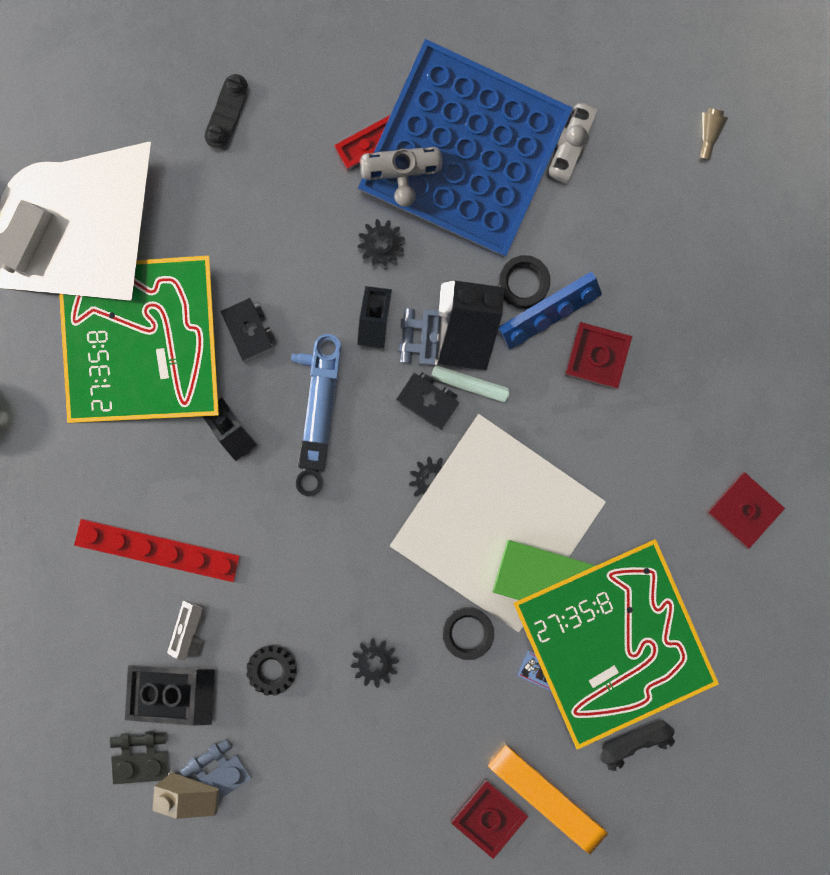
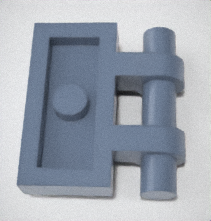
(428, 336)
(226, 777)

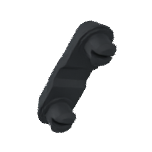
(226, 111)
(646, 737)

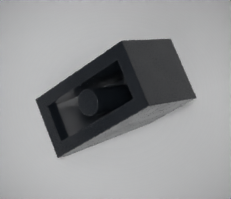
(374, 317)
(230, 431)

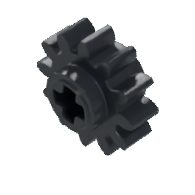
(382, 233)
(423, 474)
(370, 653)

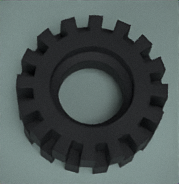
(288, 670)

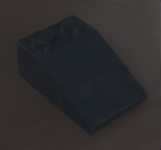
(468, 324)
(169, 695)

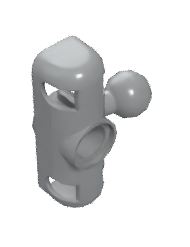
(572, 142)
(417, 165)

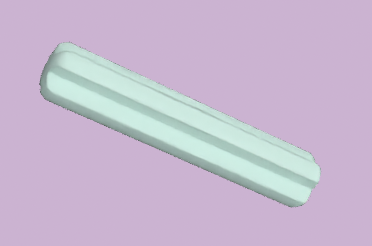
(470, 383)

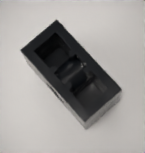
(236, 319)
(436, 414)

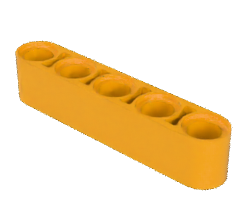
(548, 799)

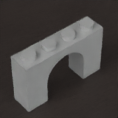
(22, 236)

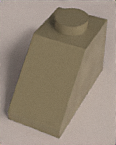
(185, 798)

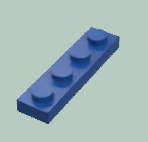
(550, 310)

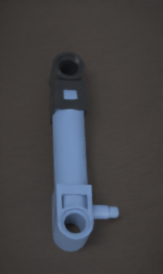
(319, 413)

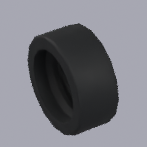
(539, 267)
(488, 633)

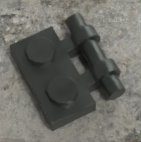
(140, 766)

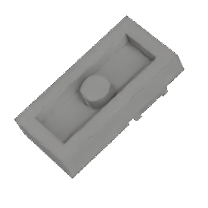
(182, 641)

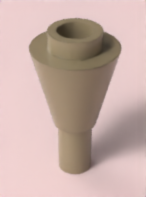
(712, 126)

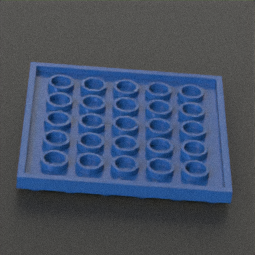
(491, 144)

